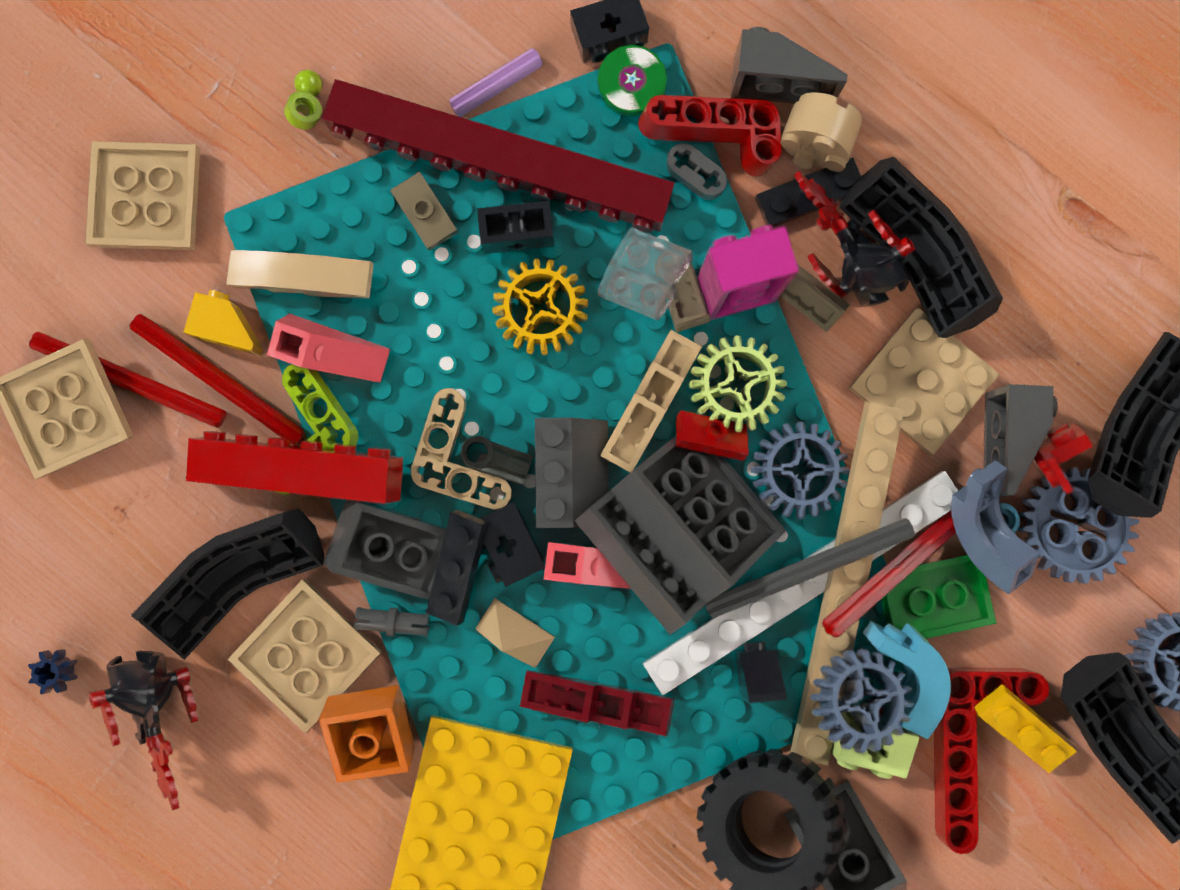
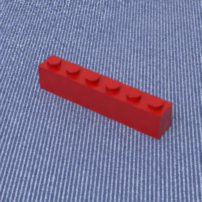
(295, 469)

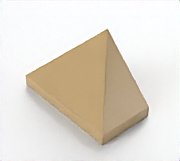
(514, 633)

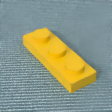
(1025, 728)

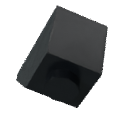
(759, 673)

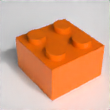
(367, 734)

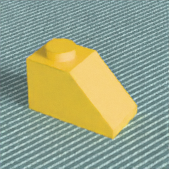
(221, 323)

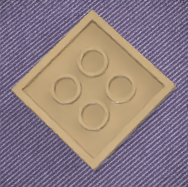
(143, 195)
(926, 376)
(62, 409)
(304, 655)

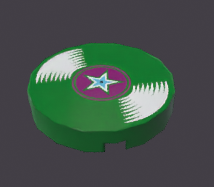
(631, 79)

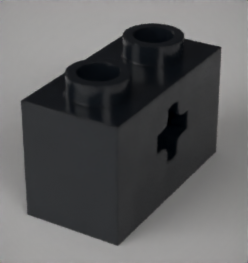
(592, 23)
(515, 227)
(526, 558)

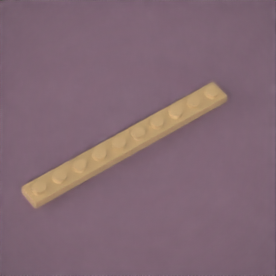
(859, 515)

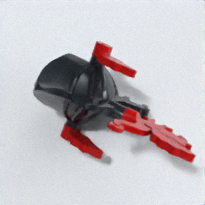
(866, 265)
(143, 690)

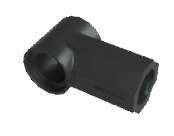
(500, 461)

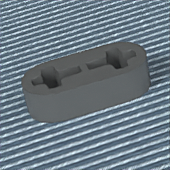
(701, 165)

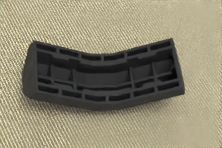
(945, 262)
(1141, 437)
(224, 573)
(1127, 735)

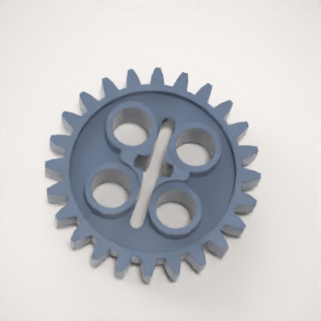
(1066, 553)

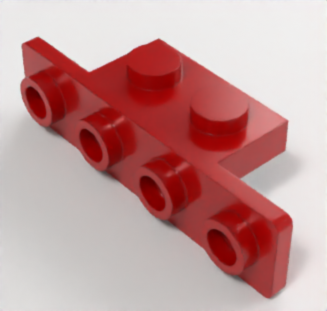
(1061, 445)

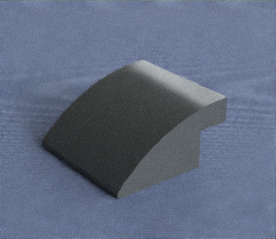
(680, 530)

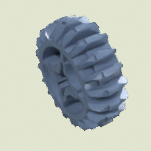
(801, 454)
(1164, 684)
(873, 730)

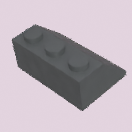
(569, 469)

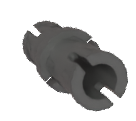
(392, 621)

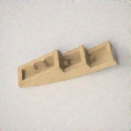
(300, 274)
(651, 401)

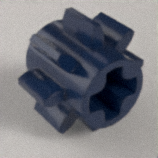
(44, 671)

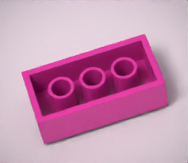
(746, 271)

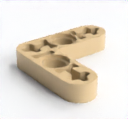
(441, 457)

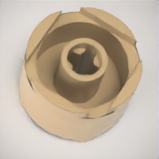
(821, 132)

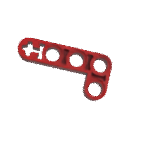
(667, 120)

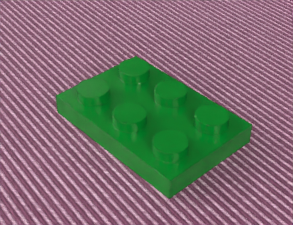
(941, 598)

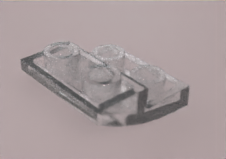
(644, 273)

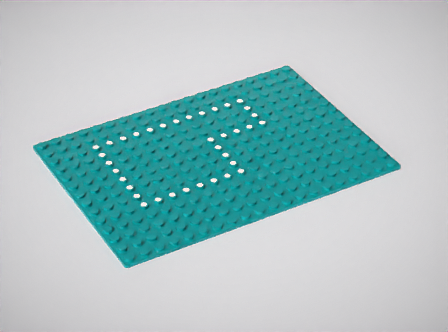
(443, 335)

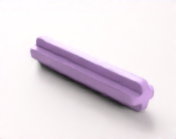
(496, 82)

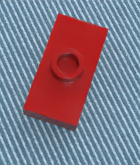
(710, 436)

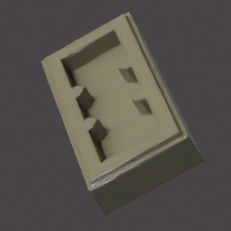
(424, 211)
(814, 299)
(688, 306)

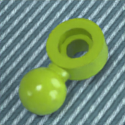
(308, 85)

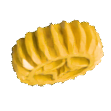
(548, 292)

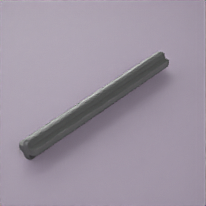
(811, 567)

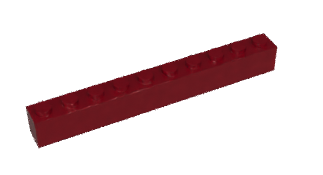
(497, 156)

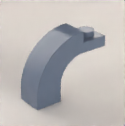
(985, 534)

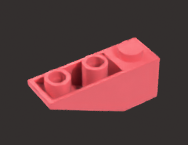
(326, 349)
(580, 566)

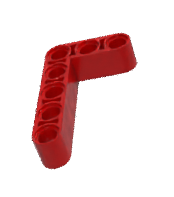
(965, 740)

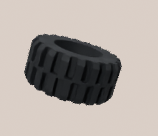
(806, 791)

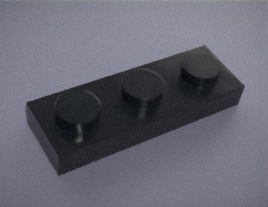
(790, 202)
(457, 567)

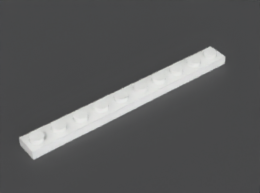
(738, 626)

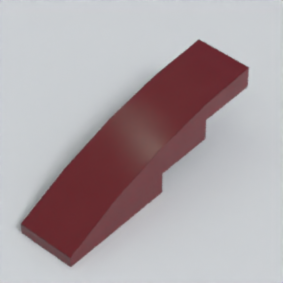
(597, 702)

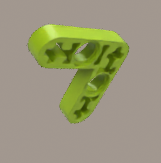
(305, 404)

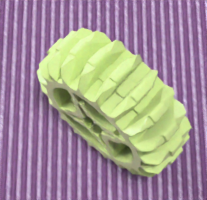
(733, 368)

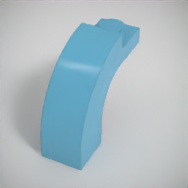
(924, 673)

